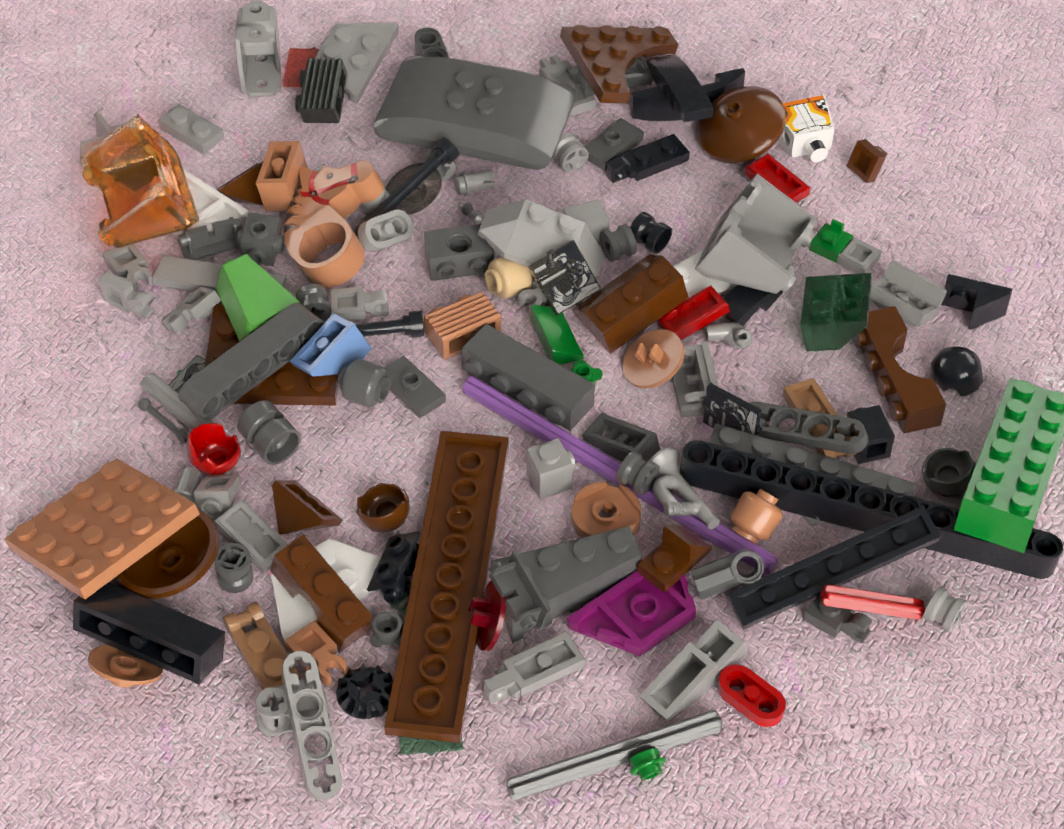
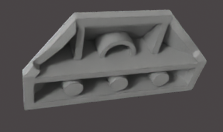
(528, 230)

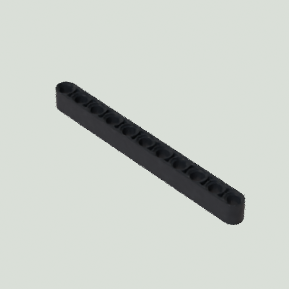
(854, 505)

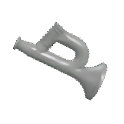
(670, 478)

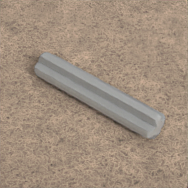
(170, 400)

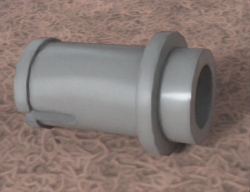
(474, 182)

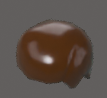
(383, 507)

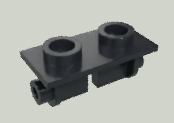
(394, 565)

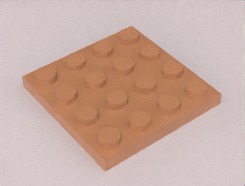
(101, 527)

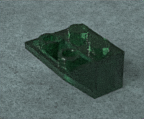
(834, 309)

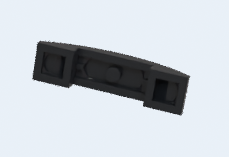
(653, 104)

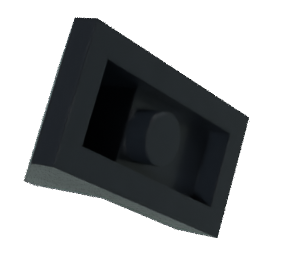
(981, 298)

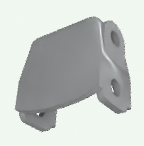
(254, 40)

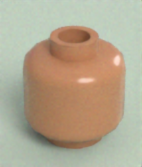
(756, 516)

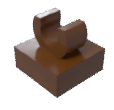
(866, 160)

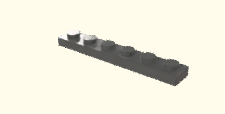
(785, 453)

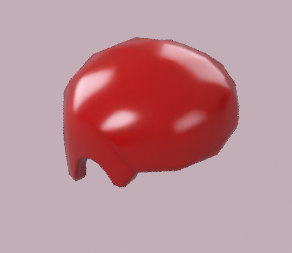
(212, 449)

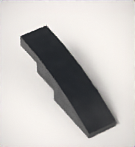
(680, 87)

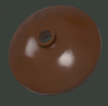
(742, 124)
(175, 562)

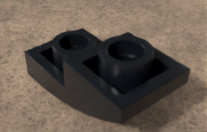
(745, 301)

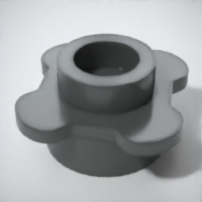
(387, 621)

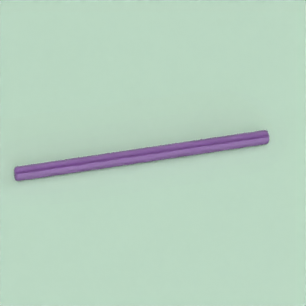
(605, 466)

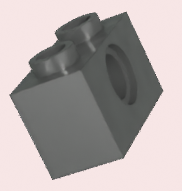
(456, 252)

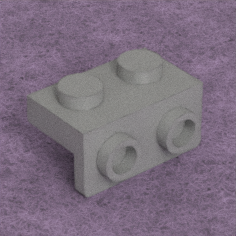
(910, 292)

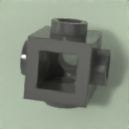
(261, 238)

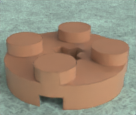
(600, 496)

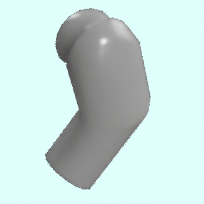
(731, 333)

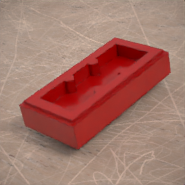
(779, 177)
(694, 313)

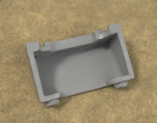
(757, 239)

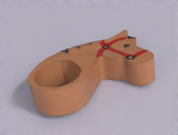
(318, 217)

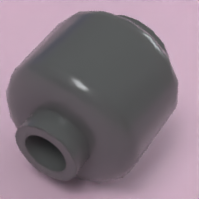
(364, 383)

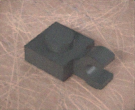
(833, 620)

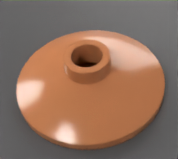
(121, 667)

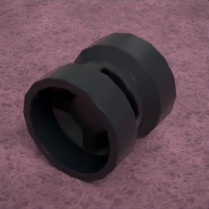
(649, 232)

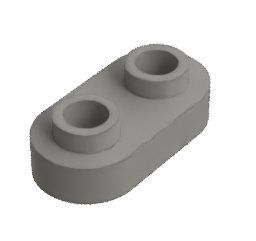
(385, 230)

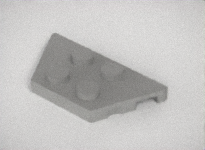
(361, 49)

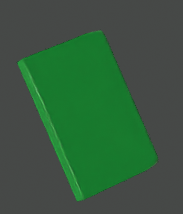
(555, 335)

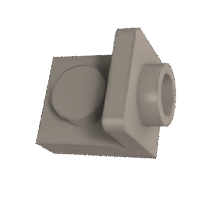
(216, 494)

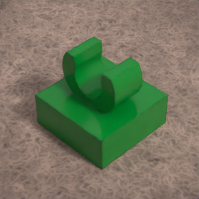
(830, 240)

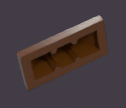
(243, 186)
(299, 509)

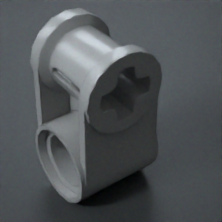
(279, 709)

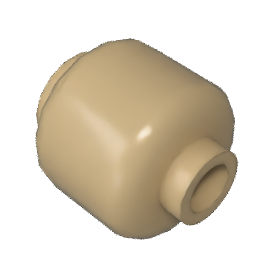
(507, 278)

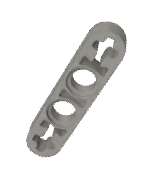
(306, 726)

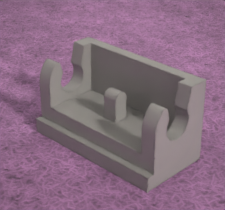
(693, 378)

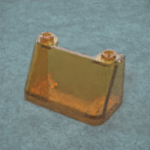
(139, 184)

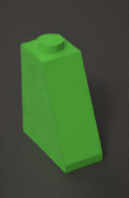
(250, 295)

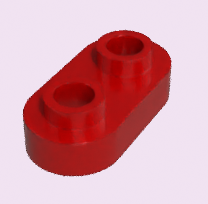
(754, 695)

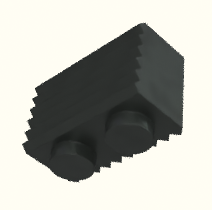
(322, 91)

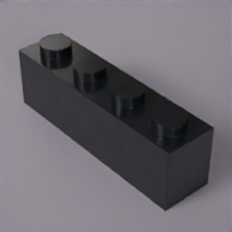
(150, 631)

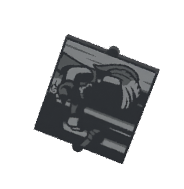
(730, 411)

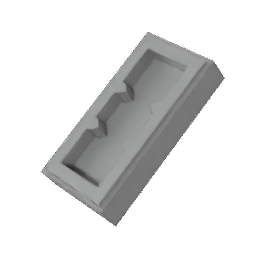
(246, 528)

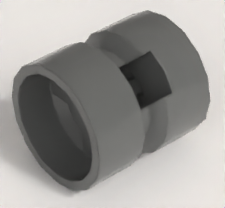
(269, 432)

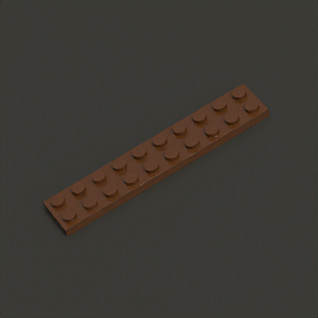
(449, 572)

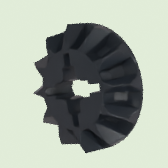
(372, 703)

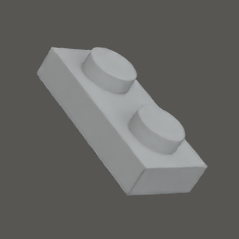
(191, 129)

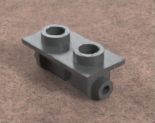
(200, 244)
(529, 605)

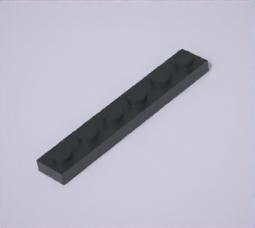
(833, 567)

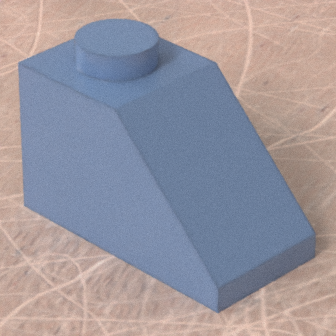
(331, 348)

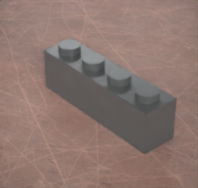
(528, 377)

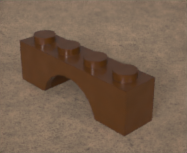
(911, 399)

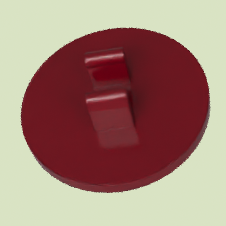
(489, 616)

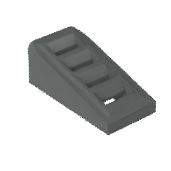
(643, 440)

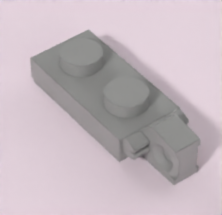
(534, 668)

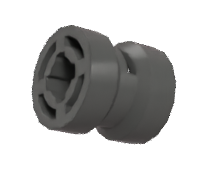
(234, 568)

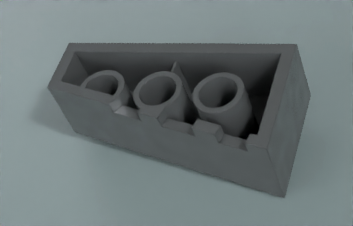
(577, 571)

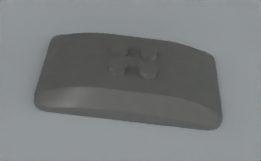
(478, 108)

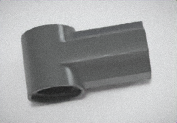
(723, 573)

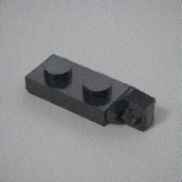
(648, 159)

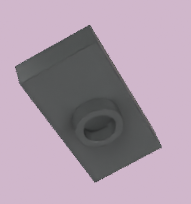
(612, 142)
(414, 387)

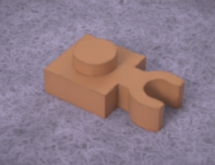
(317, 643)

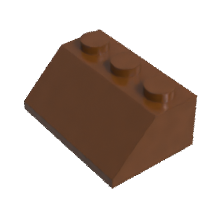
(632, 301)

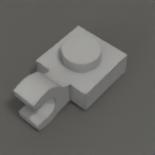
(354, 303)

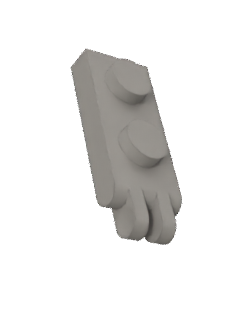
(559, 71)

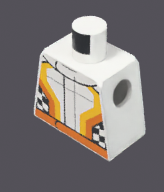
(807, 128)

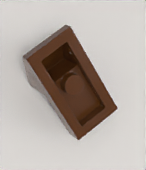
(673, 557)

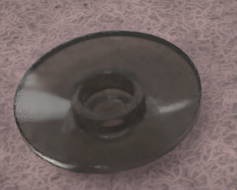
(420, 196)

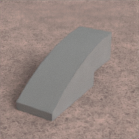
(694, 671)

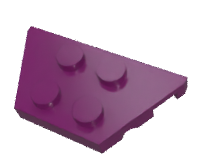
(635, 614)

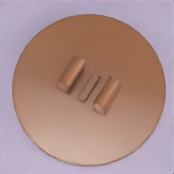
(653, 358)

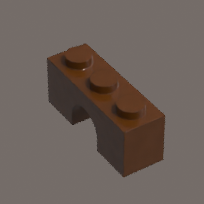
(337, 608)

